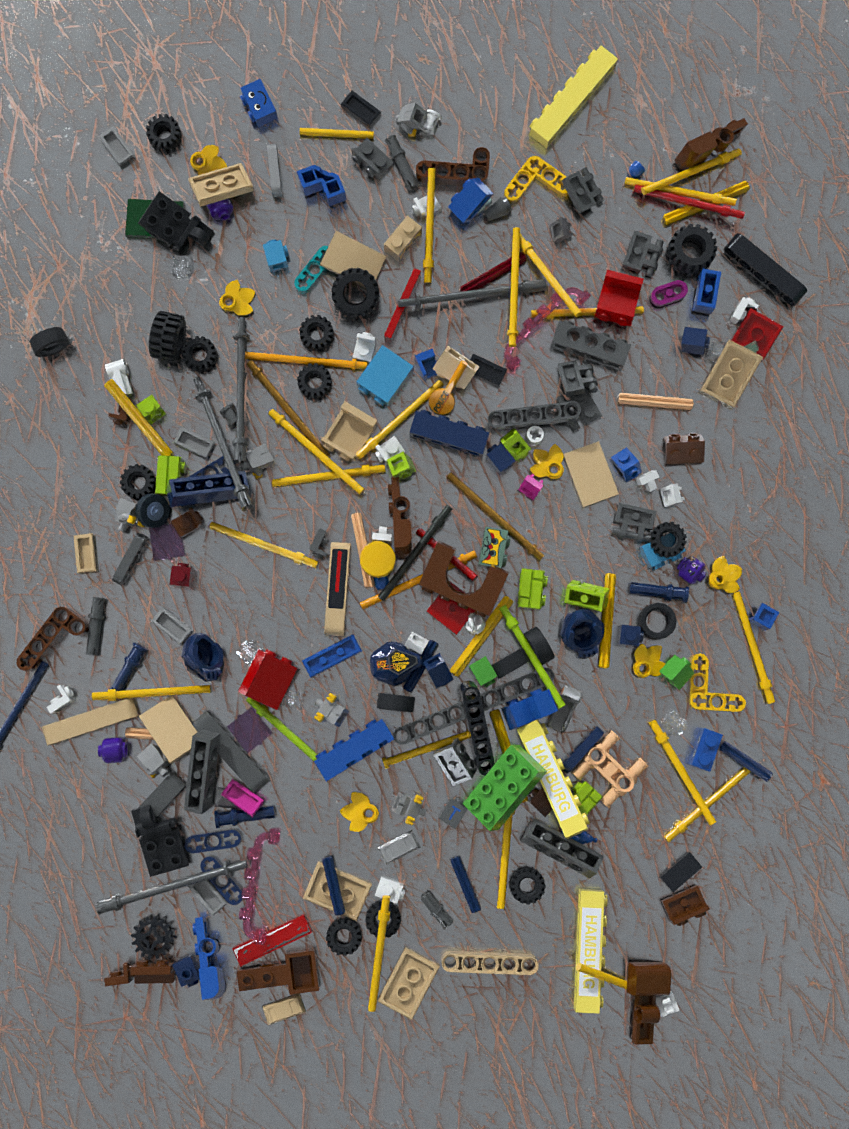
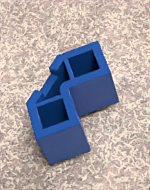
(315, 179)
(529, 709)

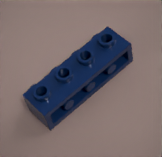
(449, 433)
(202, 489)

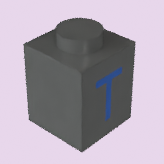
(453, 812)

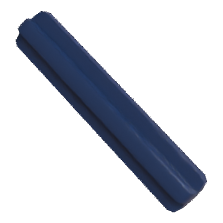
(415, 675)
(746, 761)
(465, 884)
(333, 885)

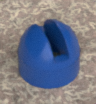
(636, 169)

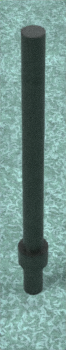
(437, 522)

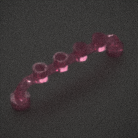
(543, 312)
(249, 894)

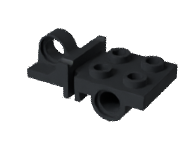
(172, 224)
(159, 841)

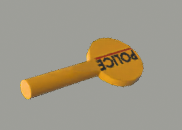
(442, 399)

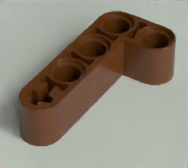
(453, 169)
(49, 642)

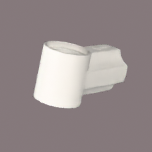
(119, 373)

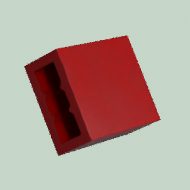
(268, 678)

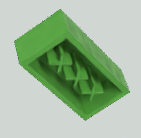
(504, 787)

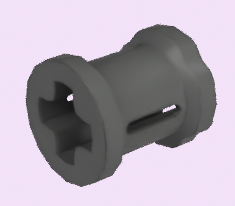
(230, 415)

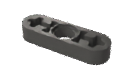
(130, 558)

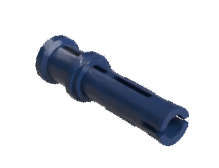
(668, 592)
(132, 662)
(237, 816)

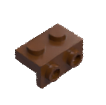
(684, 448)
(685, 906)
(157, 972)

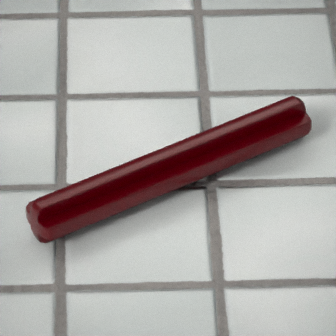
(491, 274)

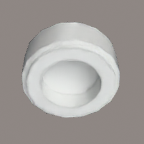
(475, 624)

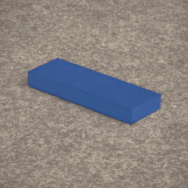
(331, 656)

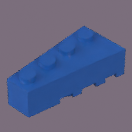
(353, 750)

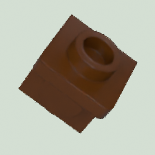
(122, 417)
(187, 523)
(540, 801)
(118, 977)

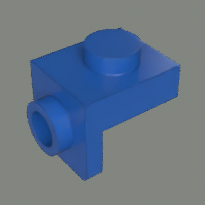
(627, 464)

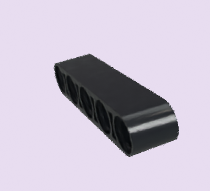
(765, 269)
(473, 720)

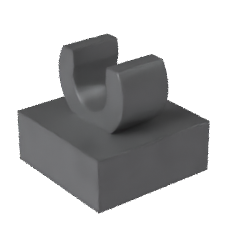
(560, 230)

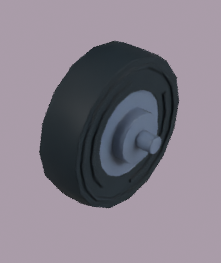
(152, 510)

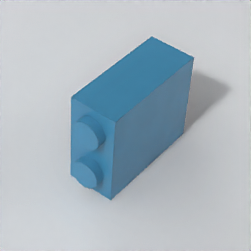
(384, 376)

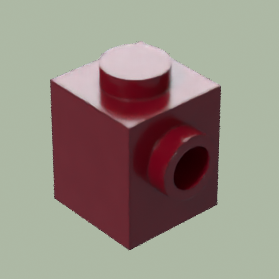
(182, 576)

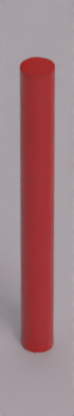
(455, 561)

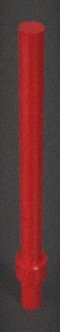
(724, 210)

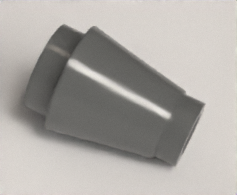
(498, 209)

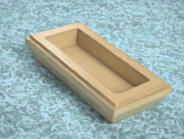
(85, 553)
(283, 1009)

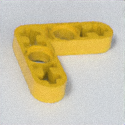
(533, 174)
(703, 690)

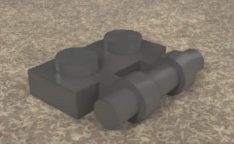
(579, 192)
(637, 252)
(571, 377)
(588, 407)
(636, 517)

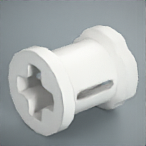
(431, 121)
(540, 434)

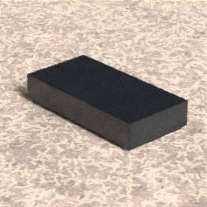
(360, 109)
(488, 371)
(680, 871)

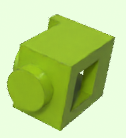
(151, 409)
(510, 439)
(403, 469)

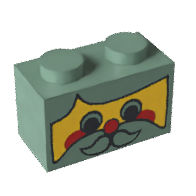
(494, 547)

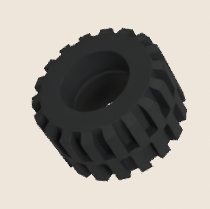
(698, 237)
(340, 300)
(167, 336)

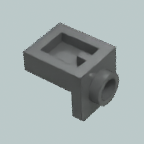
(319, 541)

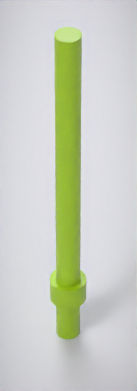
(512, 623)
(262, 711)

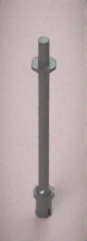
(525, 287)
(240, 442)
(240, 491)
(117, 902)

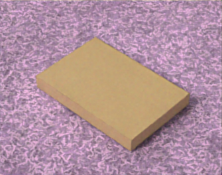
(220, 184)
(348, 253)
(731, 373)
(590, 474)
(169, 728)
(353, 891)
(408, 983)

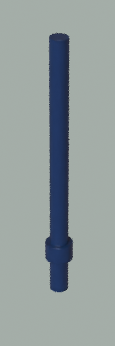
(22, 700)

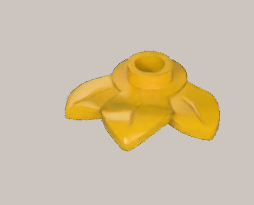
(210, 160)
(240, 299)
(546, 460)
(726, 573)
(650, 659)
(356, 812)

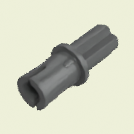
(436, 910)

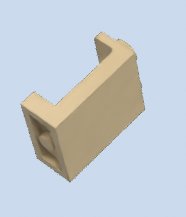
(349, 432)

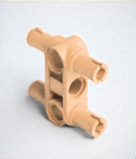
(610, 769)

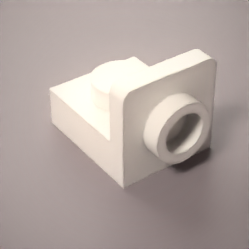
(420, 207)
(742, 309)
(364, 347)
(388, 449)
(59, 703)
(390, 888)

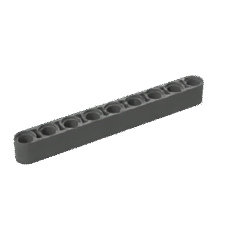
(448, 720)

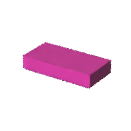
(242, 798)

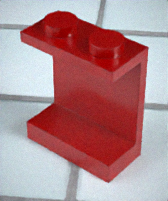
(618, 298)

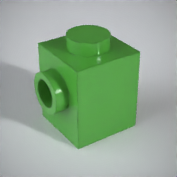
(677, 671)
(483, 672)

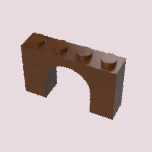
(436, 579)

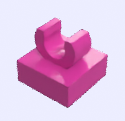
(531, 487)

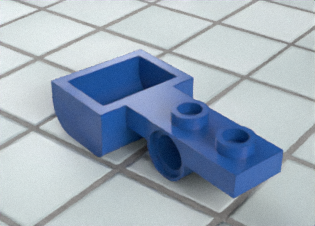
(211, 977)

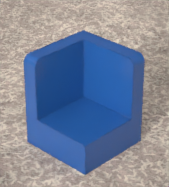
(425, 363)
(764, 617)

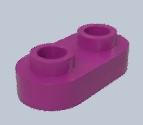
(668, 293)

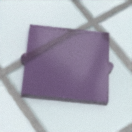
(166, 543)
(249, 729)

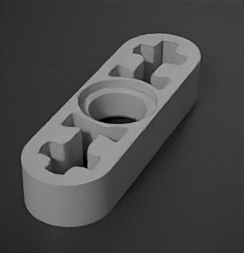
(274, 170)

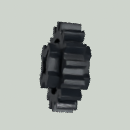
(161, 937)

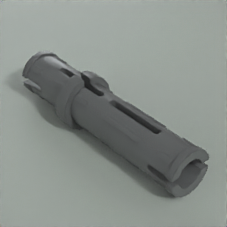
(398, 155)
(95, 626)

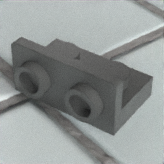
(372, 159)
(456, 762)

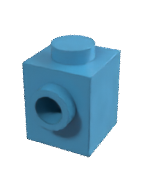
(276, 254)

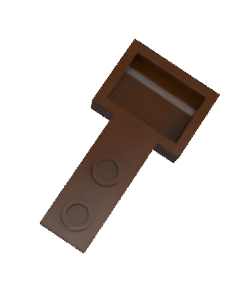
(700, 148)
(401, 526)
(298, 973)
(645, 983)

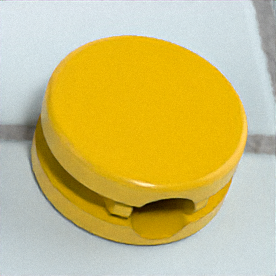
(378, 559)

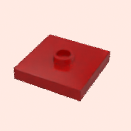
(758, 328)
(450, 613)

